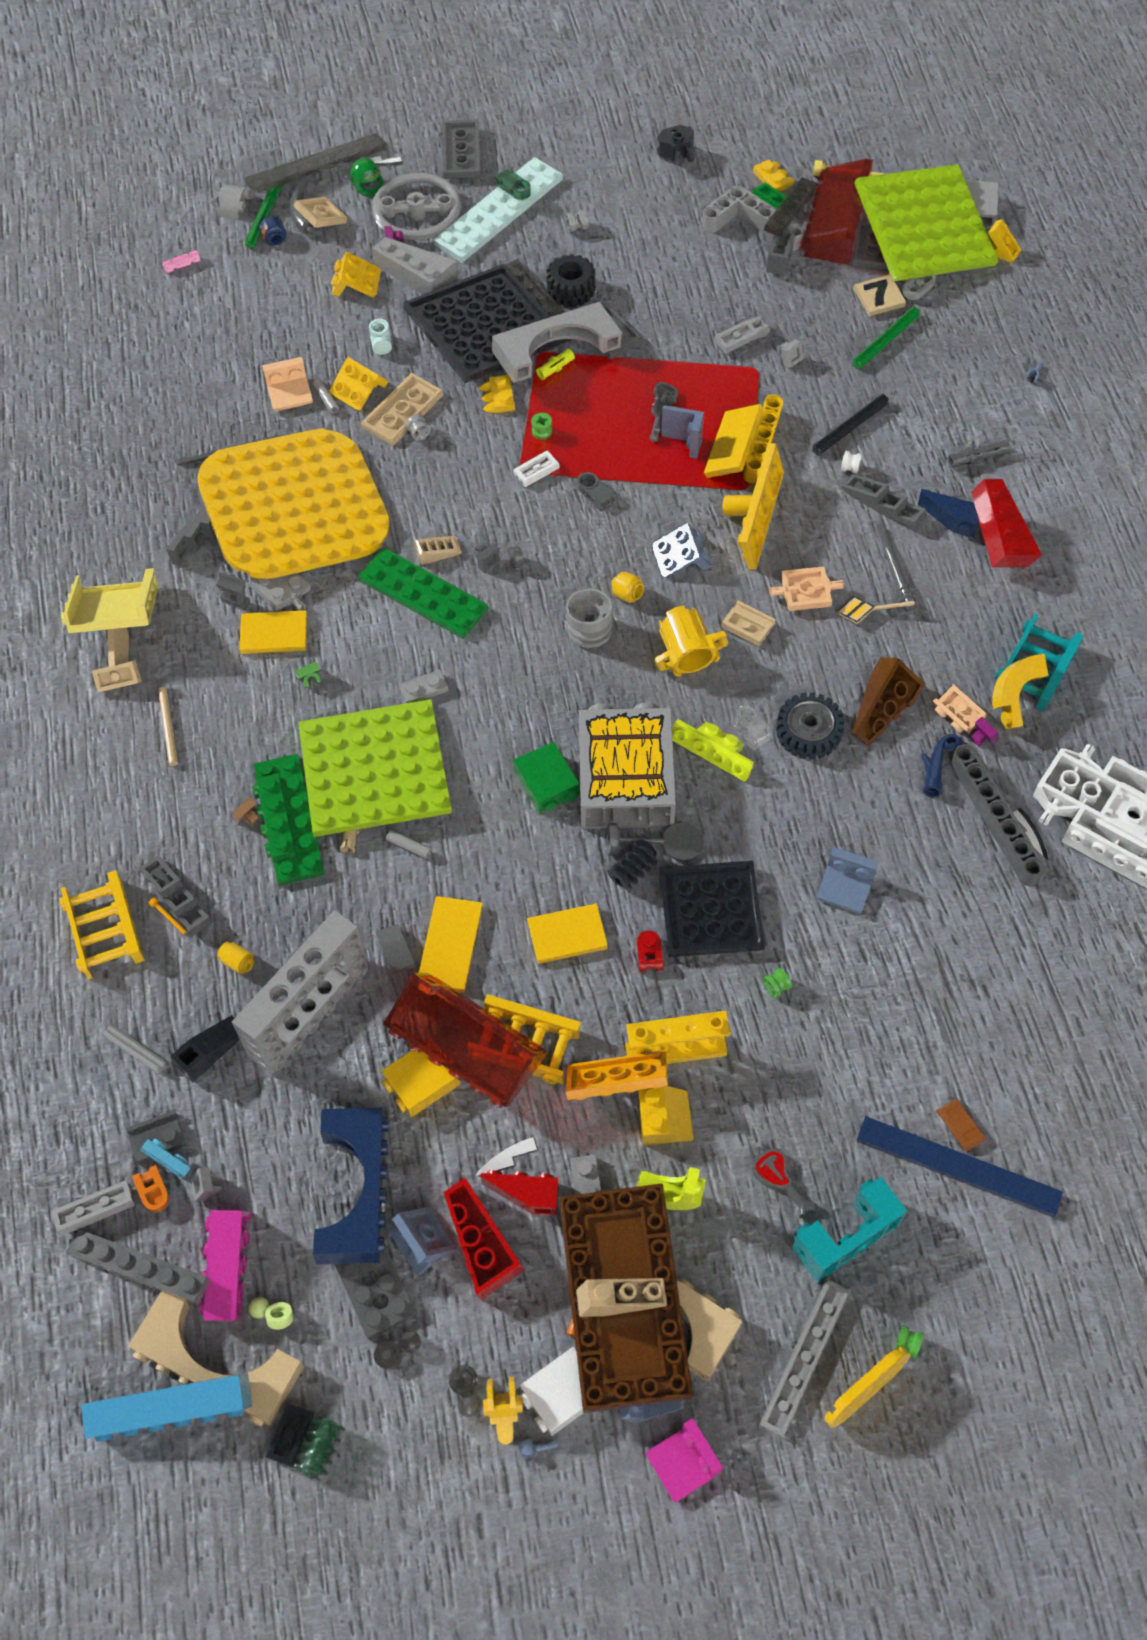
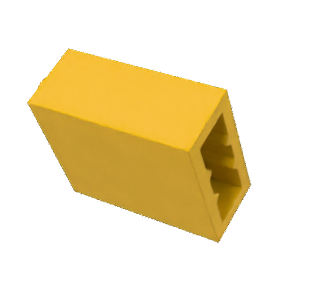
(417, 1082)

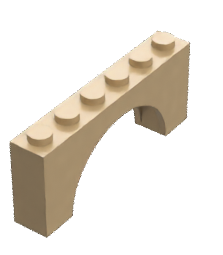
(710, 1329)
(163, 1343)

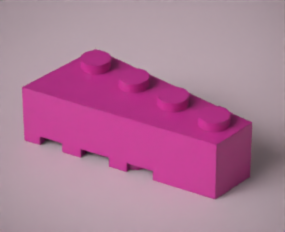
(225, 1264)

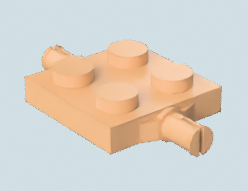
(806, 588)

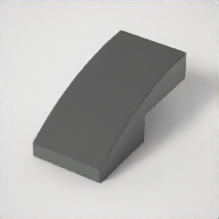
(395, 949)

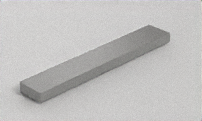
(804, 1359)

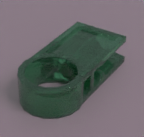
(510, 182)

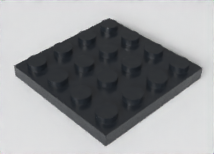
(711, 908)

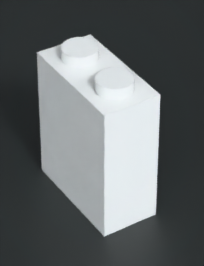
(554, 1393)

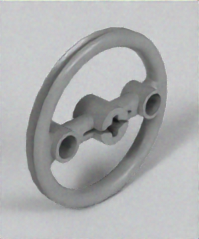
(416, 205)

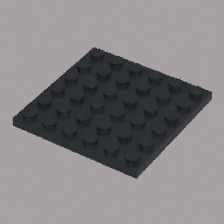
(471, 311)

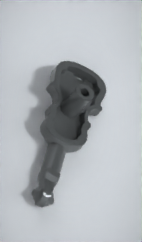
(664, 395)

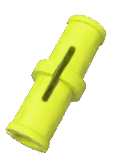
(545, 370)

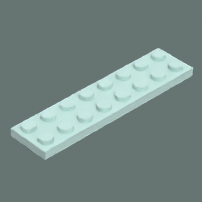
(495, 212)

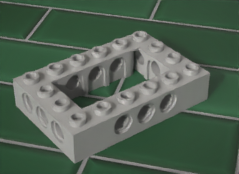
(266, 1022)

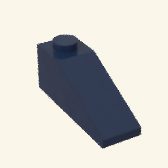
(953, 513)

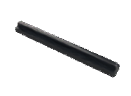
(850, 424)

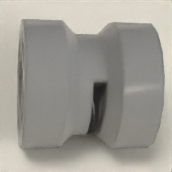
(576, 221)

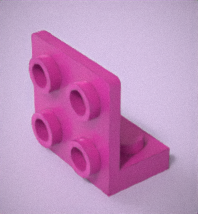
(684, 1461)

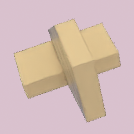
(119, 671)

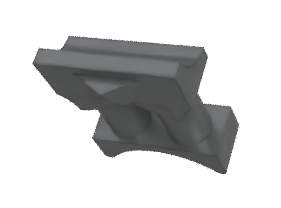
(233, 590)

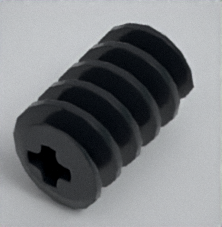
(632, 864)

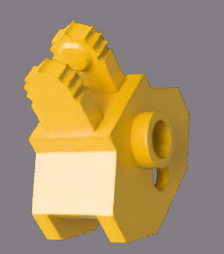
(503, 1410)

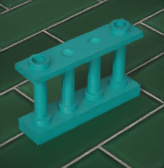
(1060, 661)

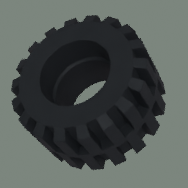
(571, 280)

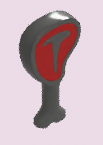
(771, 1171)

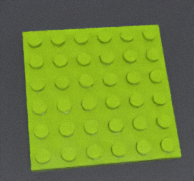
(926, 222)
(373, 768)

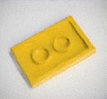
(273, 632)
(567, 933)

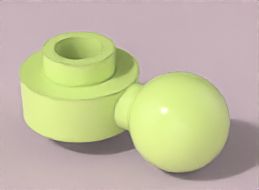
(277, 1315)

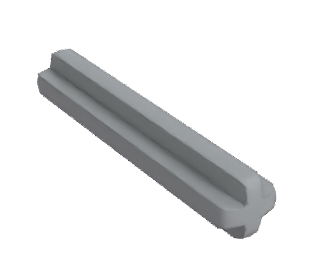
(135, 1049)

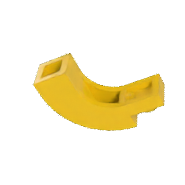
(1009, 685)

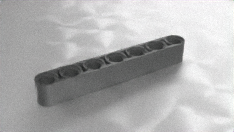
(997, 824)

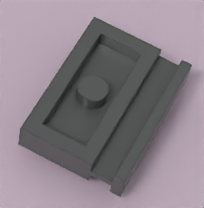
(163, 1128)

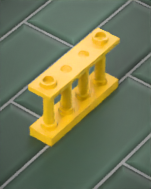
(123, 928)
(542, 1022)
(682, 1037)

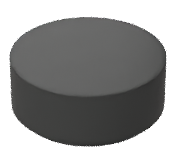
(516, 557)

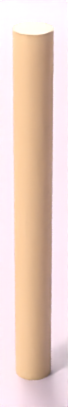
(168, 728)

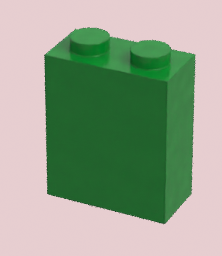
(546, 777)

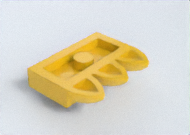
(771, 174)
(499, 394)

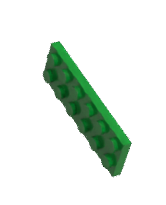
(423, 592)

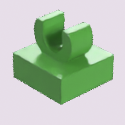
(308, 671)

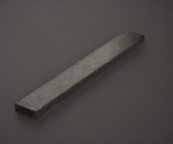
(315, 163)

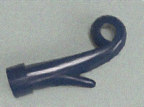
(933, 767)

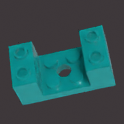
(881, 1214)

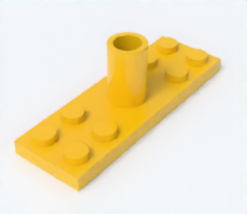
(757, 508)

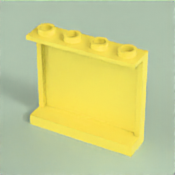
(110, 605)

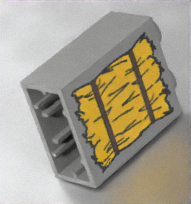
(626, 767)

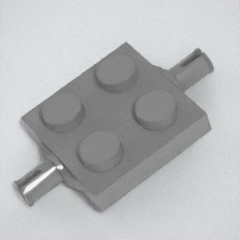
(282, 590)

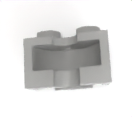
(233, 200)

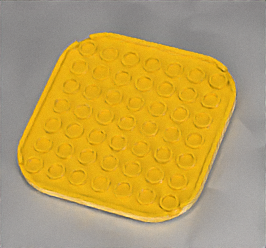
(292, 503)

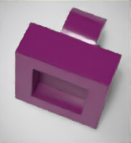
(398, 235)
(984, 732)

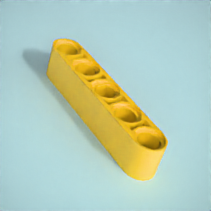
(764, 435)

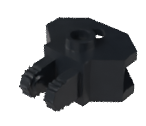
(676, 145)

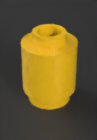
(236, 957)

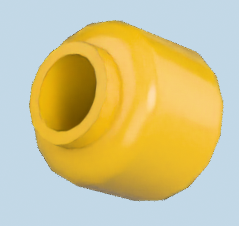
(627, 587)

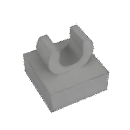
(791, 353)
(202, 1184)

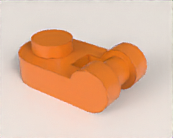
(155, 1196)

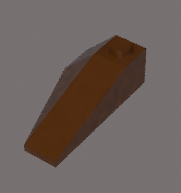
(887, 694)

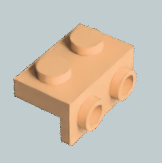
(959, 709)

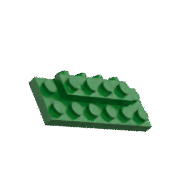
(287, 819)

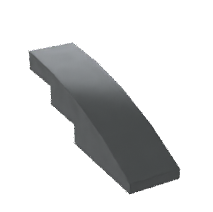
(879, 498)
(191, 537)
(175, 895)

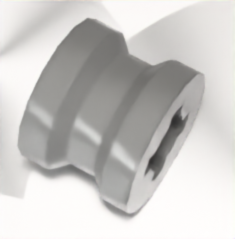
(418, 427)

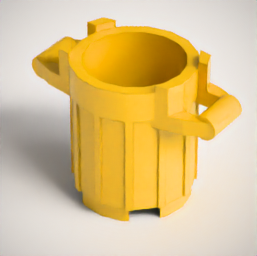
(688, 642)

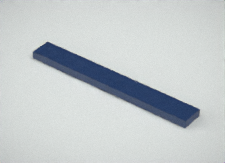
(960, 1166)

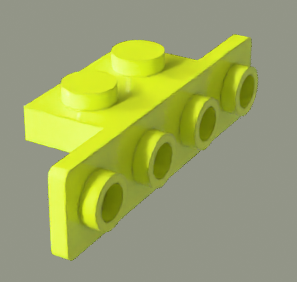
(714, 746)

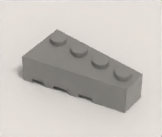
(414, 266)

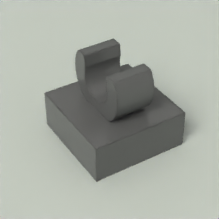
(487, 556)

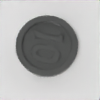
(254, 205)

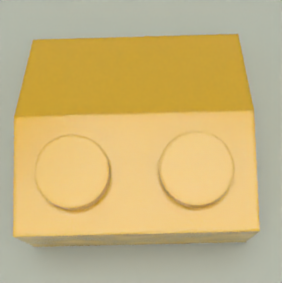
(664, 1115)

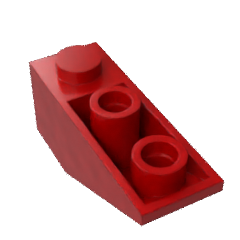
(530, 1193)

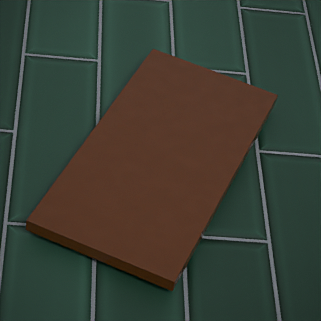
(634, 1354)

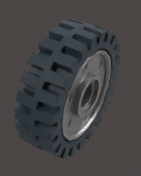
(813, 711)

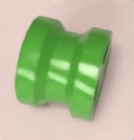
(541, 426)
(777, 982)
(910, 1340)

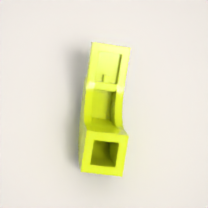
(679, 1192)

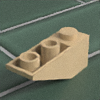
(619, 1296)

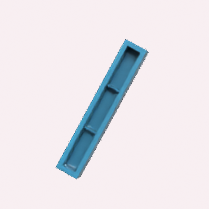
(166, 1406)

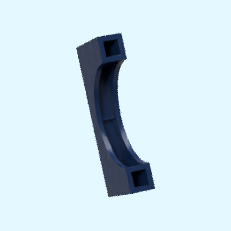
(359, 1233)

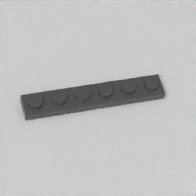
(138, 1266)

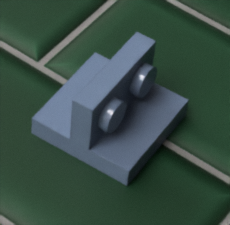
(421, 1238)

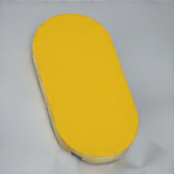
(867, 1386)

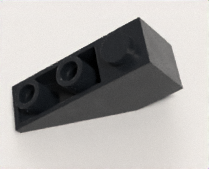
(205, 1049)

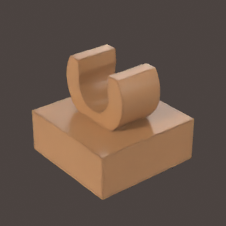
(246, 812)

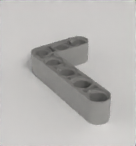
(742, 203)

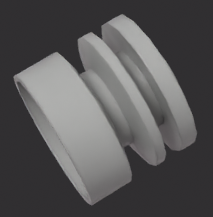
(589, 618)

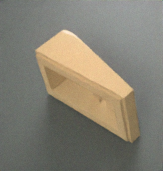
(431, 555)

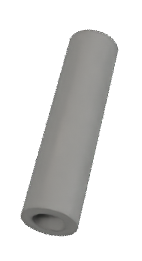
(325, 396)
(408, 844)

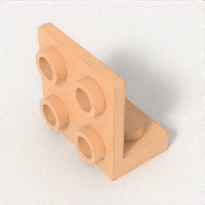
(287, 384)

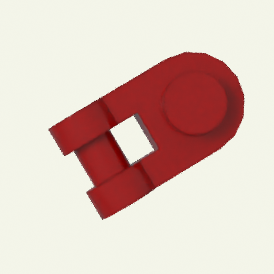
(649, 945)

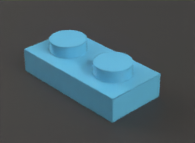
(156, 1151)

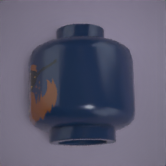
(272, 230)

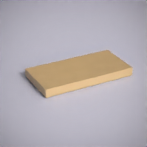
(407, 399)

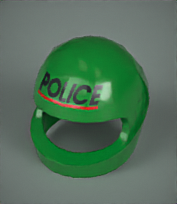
(365, 171)

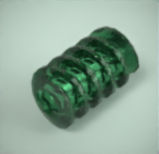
(318, 1448)

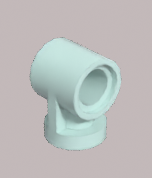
(380, 336)

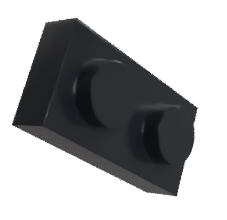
(289, 1435)

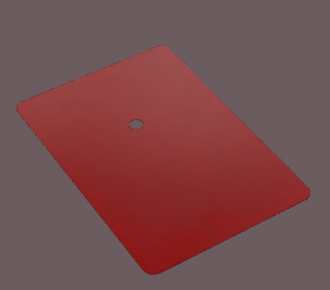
(606, 418)

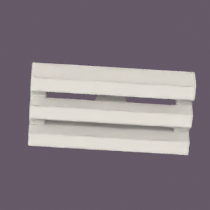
(538, 471)

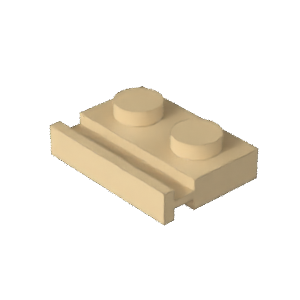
(748, 623)

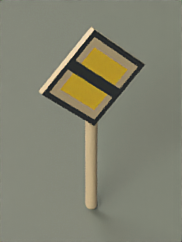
(858, 609)

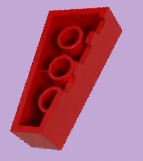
(1003, 527)
(485, 1249)

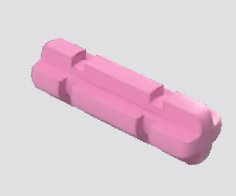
(181, 261)

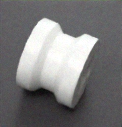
(851, 462)

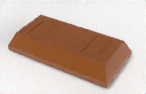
(961, 1125)

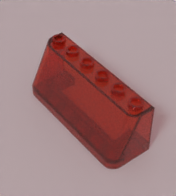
(836, 212)
(464, 1038)

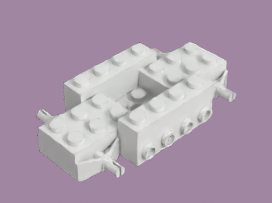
(1099, 809)

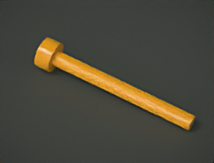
(154, 903)

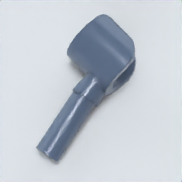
(1034, 372)
(528, 1450)

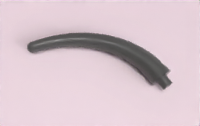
(299, 220)

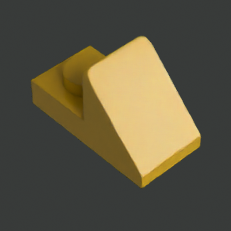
(1004, 242)

